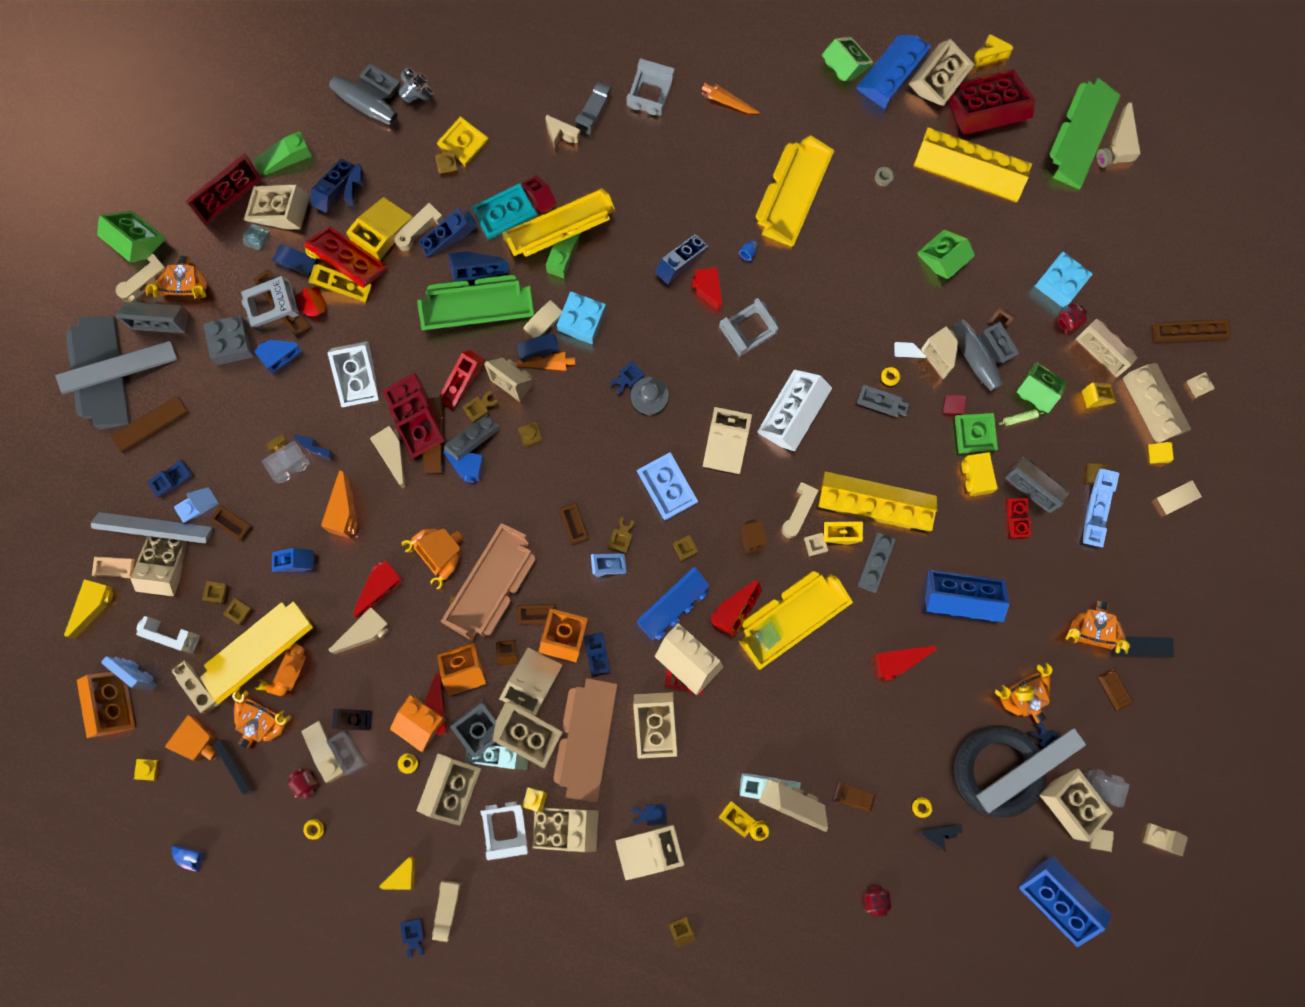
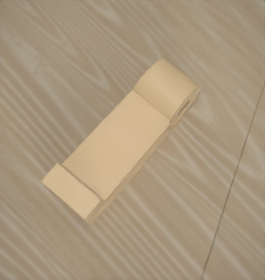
(417, 226)
(136, 285)
(793, 525)
(194, 687)
(446, 910)

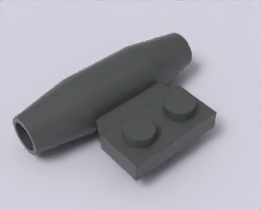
(369, 93)
(985, 351)

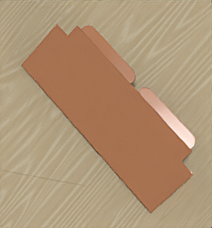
(490, 583)
(588, 728)

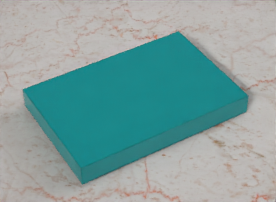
(504, 211)

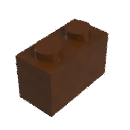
(753, 536)

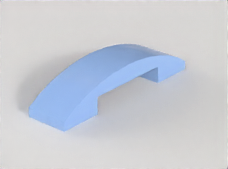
(1099, 507)

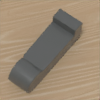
(593, 108)

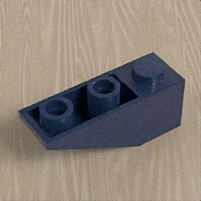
(331, 186)
(449, 231)
(680, 259)

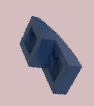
(354, 182)
(293, 259)
(540, 345)
(311, 445)
(170, 479)
(597, 654)

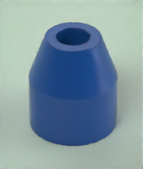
(748, 250)

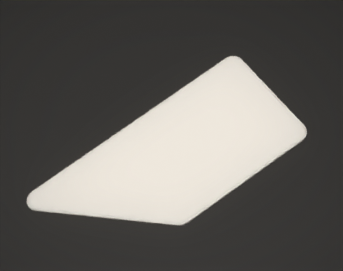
(907, 350)

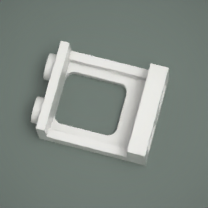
(185, 642)
(508, 847)

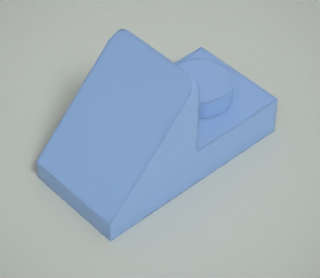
(196, 504)
(608, 564)

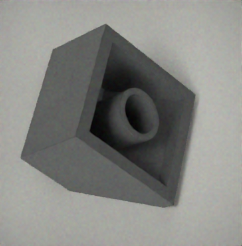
(475, 728)

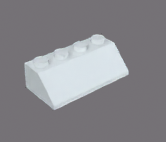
(794, 409)

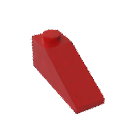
(461, 378)
(378, 585)
(734, 611)
(897, 662)
(436, 701)

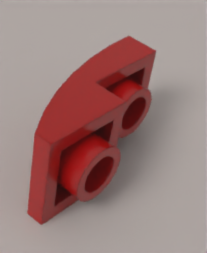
(1018, 517)

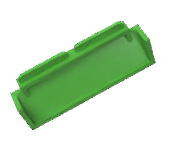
(1081, 137)
(487, 301)

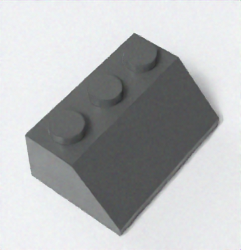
(153, 316)
(1037, 484)

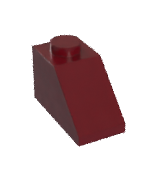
(539, 194)

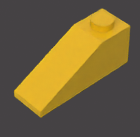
(337, 283)
(90, 603)

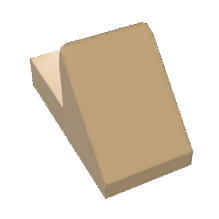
(560, 129)
(1165, 839)

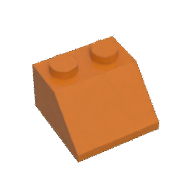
(563, 635)
(461, 669)
(417, 723)

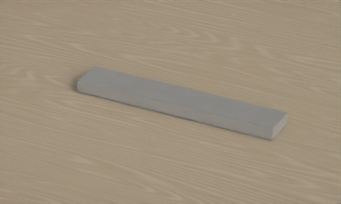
(115, 367)
(151, 527)
(1030, 770)

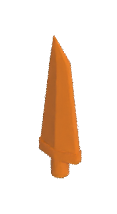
(723, 96)
(553, 361)

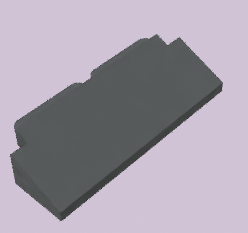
(91, 343)

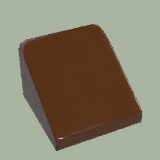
(1002, 316)
(506, 652)

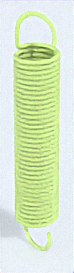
(1020, 417)

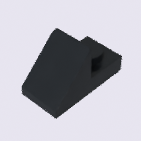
(351, 719)
(936, 834)

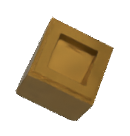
(682, 932)

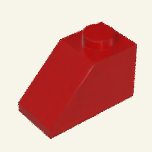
(707, 286)

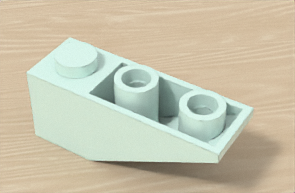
(499, 757)
(754, 785)

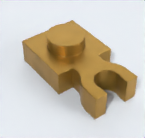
(478, 408)
(621, 538)

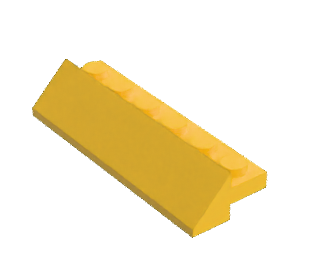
(973, 164)
(878, 502)

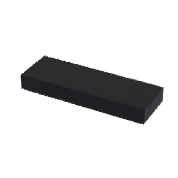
(1148, 647)
(233, 767)

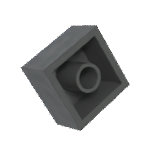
(228, 340)

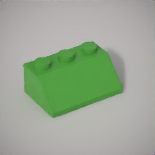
(129, 235)

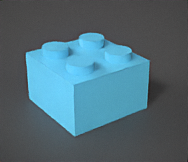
(1063, 280)
(581, 317)

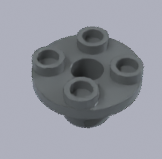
(414, 86)
(649, 395)

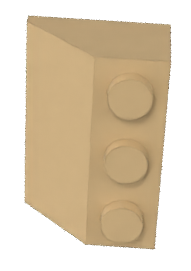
(941, 73)
(1107, 347)
(688, 659)
(525, 734)
(448, 789)
(795, 804)
(1076, 805)

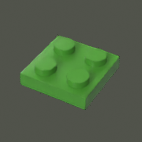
(976, 433)

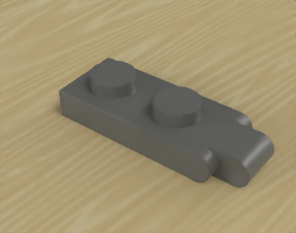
(882, 401)

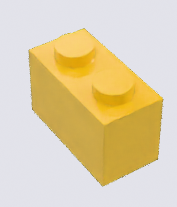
(979, 474)

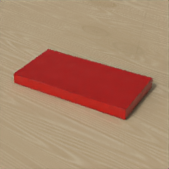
(345, 256)

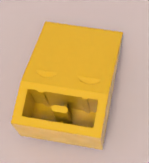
(377, 227)

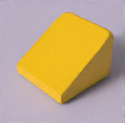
(1160, 453)

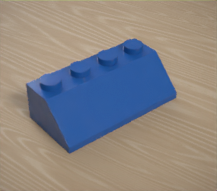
(894, 69)
(966, 596)
(673, 604)
(1065, 902)

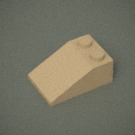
(278, 206)
(509, 378)
(655, 725)

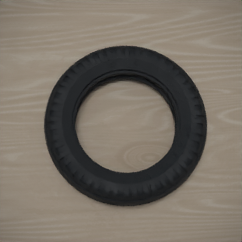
(965, 763)

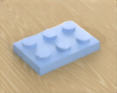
(667, 486)
(129, 673)

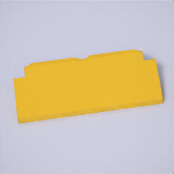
(795, 187)
(560, 223)
(795, 616)
(254, 650)

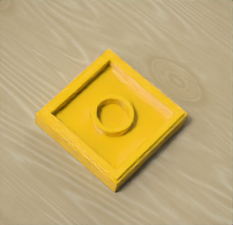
(463, 141)

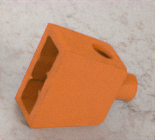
(193, 740)

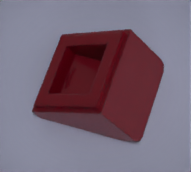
(954, 404)

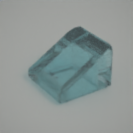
(255, 236)
(768, 636)

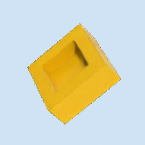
(146, 769)
(534, 800)

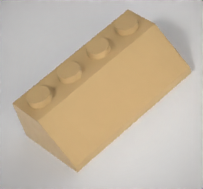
(1156, 403)

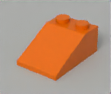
(341, 513)

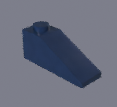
(474, 266)

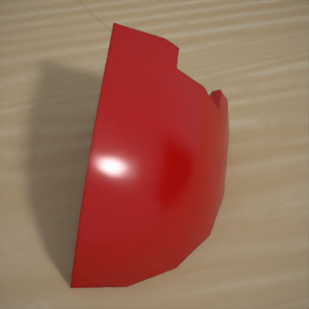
(310, 301)

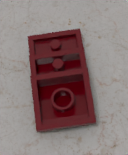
(413, 415)

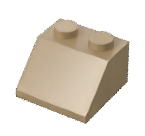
(941, 351)

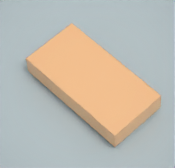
(113, 567)

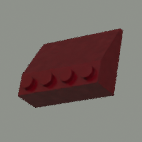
(991, 102)
(223, 189)

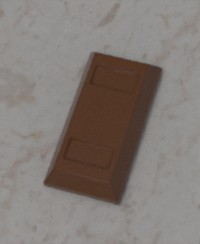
(230, 522)
(573, 523)
(533, 613)
(1115, 689)
(854, 796)

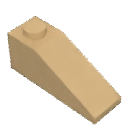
(1125, 140)
(391, 451)
(366, 629)
(322, 755)

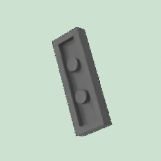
(472, 437)
(876, 562)

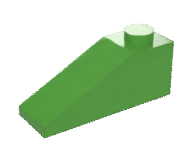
(282, 154)
(561, 256)

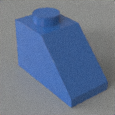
(276, 353)
(468, 467)
(292, 560)

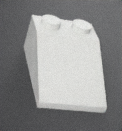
(354, 373)

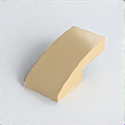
(543, 319)
(1179, 497)

